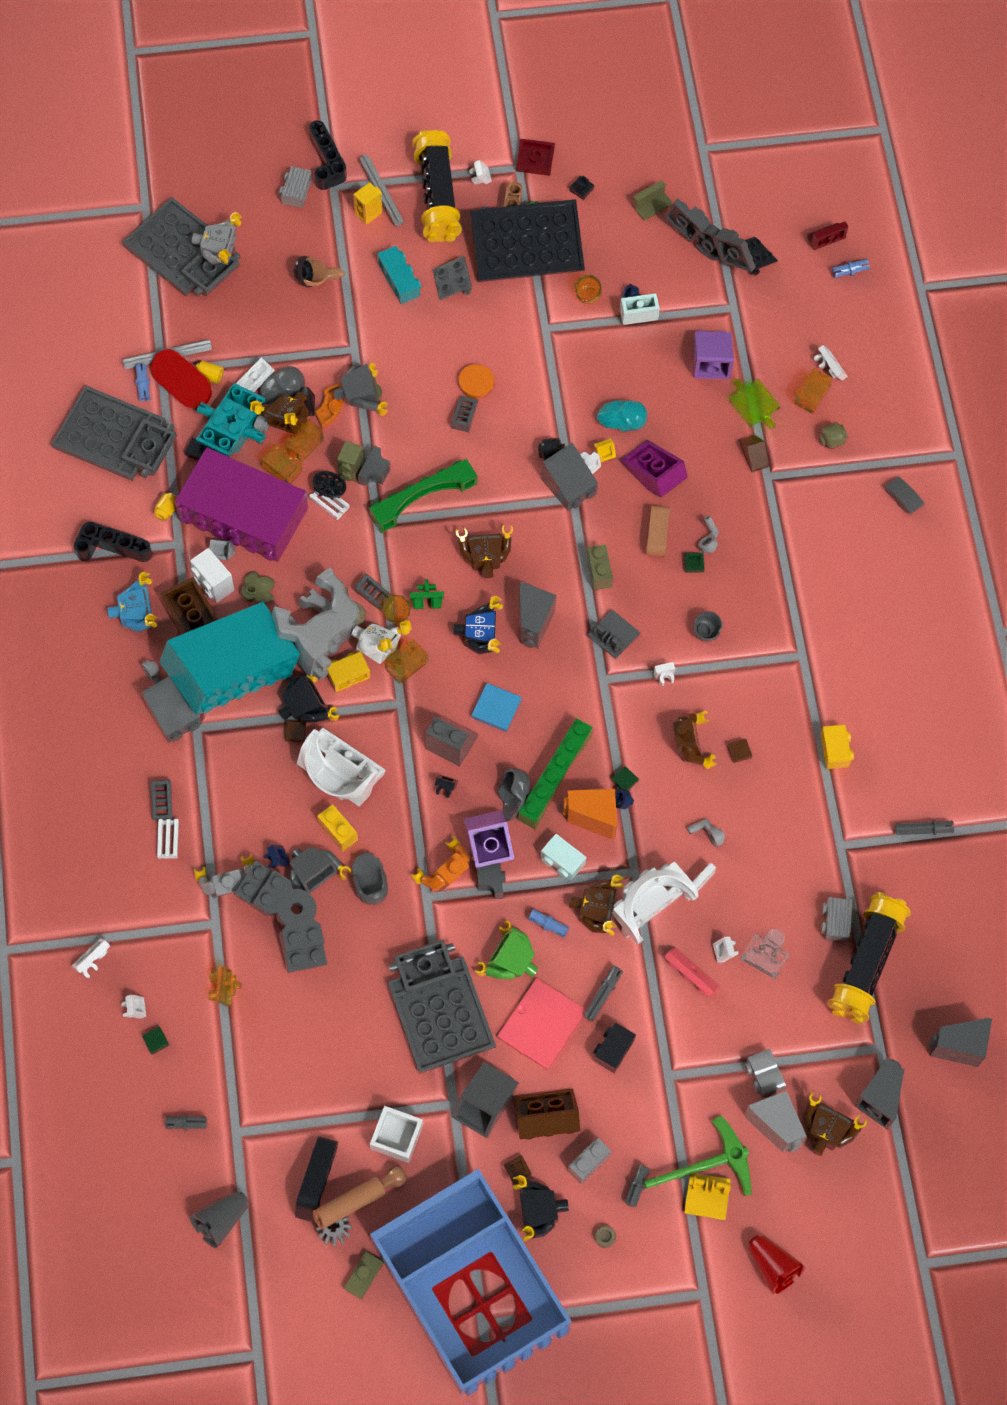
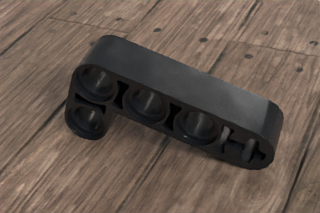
(320, 136)
(138, 548)
(315, 1178)

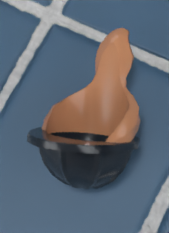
(313, 272)

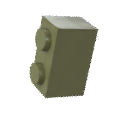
(350, 461)
(599, 567)

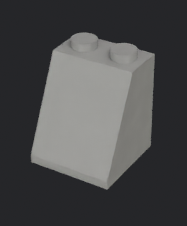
(777, 1121)

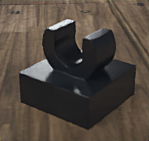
(581, 187)
(445, 783)

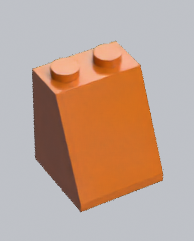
(592, 810)

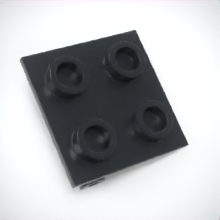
(761, 255)

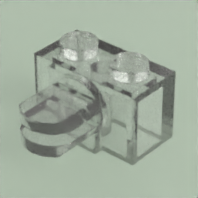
(767, 953)

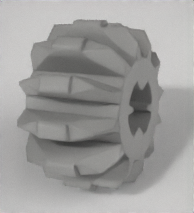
(335, 1235)

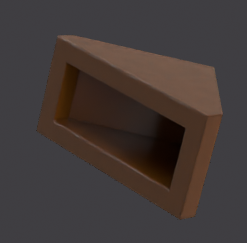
(754, 452)

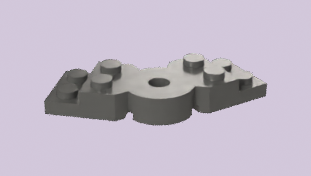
(710, 239)
(301, 934)

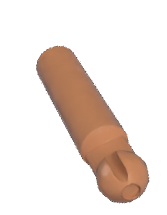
(357, 1198)

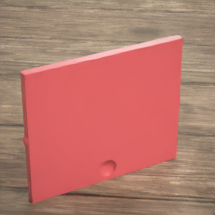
(541, 1023)

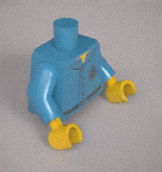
(135, 606)

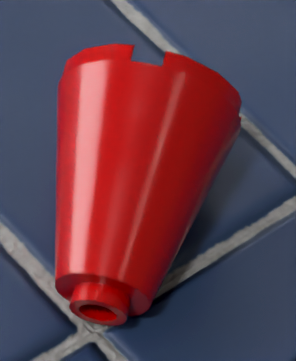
(774, 1264)

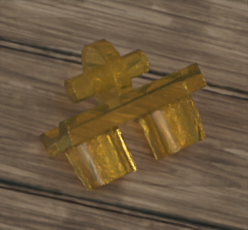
(226, 986)

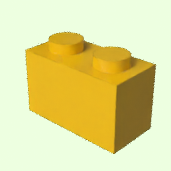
(368, 203)
(348, 671)
(836, 746)
(337, 828)

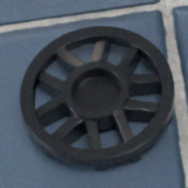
(329, 485)

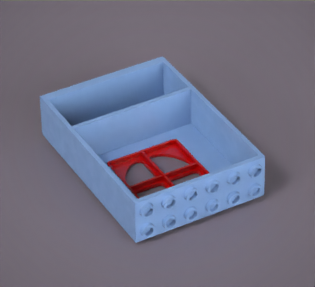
(445, 1242)

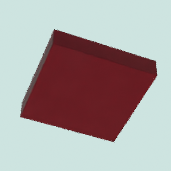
(535, 157)

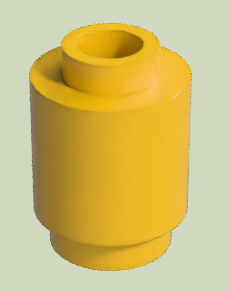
(165, 506)

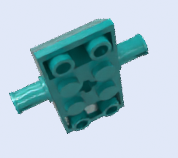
(231, 421)

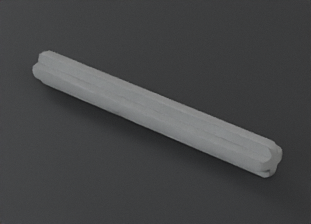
(386, 198)
(187, 349)

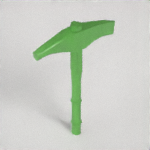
(732, 1154)

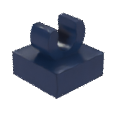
(277, 855)

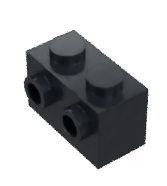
(614, 1047)

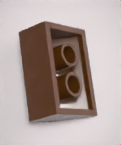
(546, 1114)

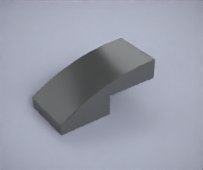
(904, 494)

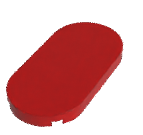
(181, 378)

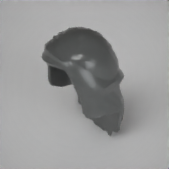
(284, 381)
(514, 791)
(369, 879)

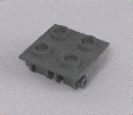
(452, 278)
(613, 634)

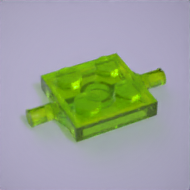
(754, 403)

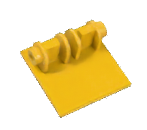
(707, 1196)

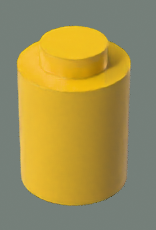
(212, 371)

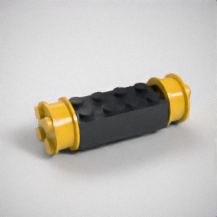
(434, 160)
(882, 924)

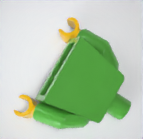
(511, 956)

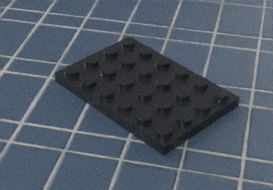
(527, 240)

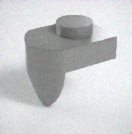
(222, 549)

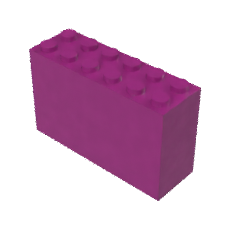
(241, 505)

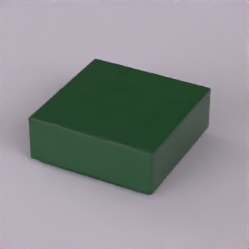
(694, 562)
(625, 779)
(155, 1040)

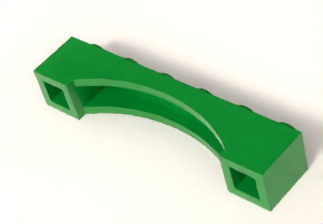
(458, 476)
(545, 788)

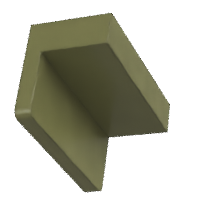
(651, 201)

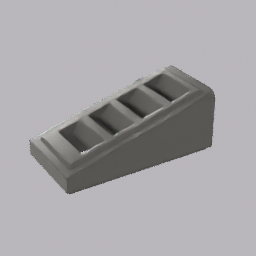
(463, 425)
(364, 593)
(161, 784)

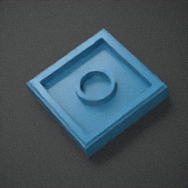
(496, 707)

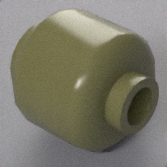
(833, 435)

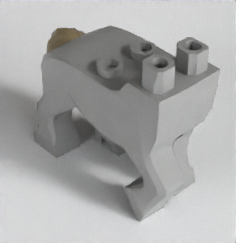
(324, 631)

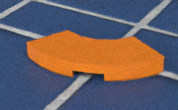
(330, 408)

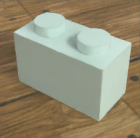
(639, 309)
(563, 857)

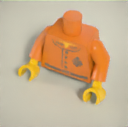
(448, 871)

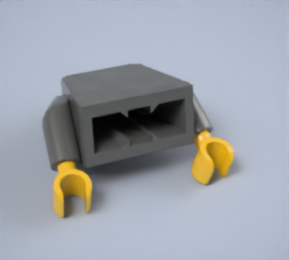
(361, 389)
(314, 868)

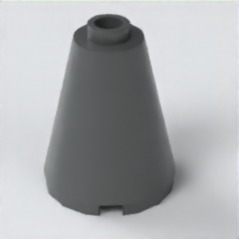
(219, 1217)

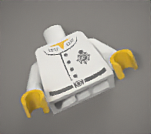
(378, 641)

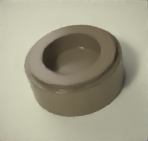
(605, 1236)

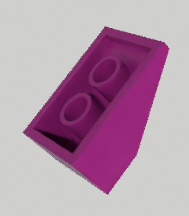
(655, 468)

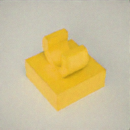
(605, 450)

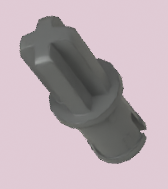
(186, 1122)
(636, 1186)

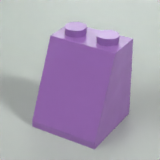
(713, 355)
(489, 838)

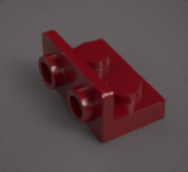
(828, 235)

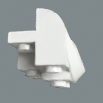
(340, 769)
(649, 897)

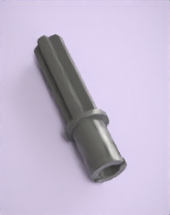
(924, 828)
(602, 994)

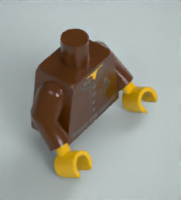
(285, 413)
(485, 551)
(688, 740)
(597, 905)
(828, 1126)

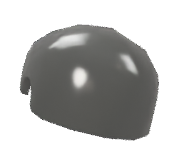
(707, 626)

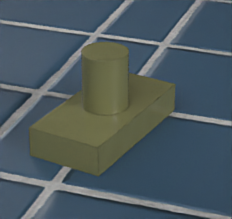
(363, 1275)

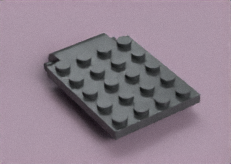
(167, 248)
(114, 435)
(438, 1006)

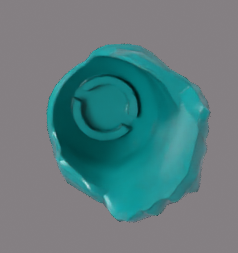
(623, 415)

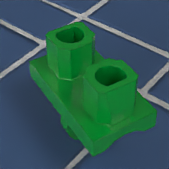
(417, 597)

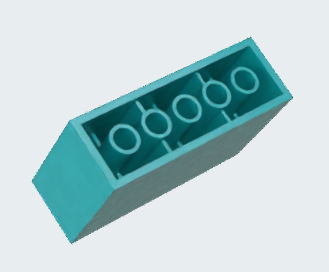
(228, 658)

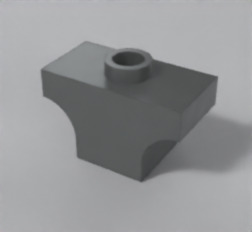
(374, 468)
(491, 879)

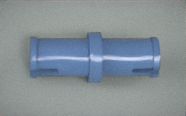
(851, 268)
(142, 382)
(548, 923)

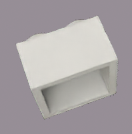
(212, 575)
(396, 1134)

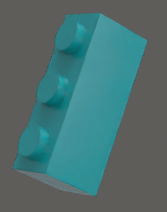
(399, 274)

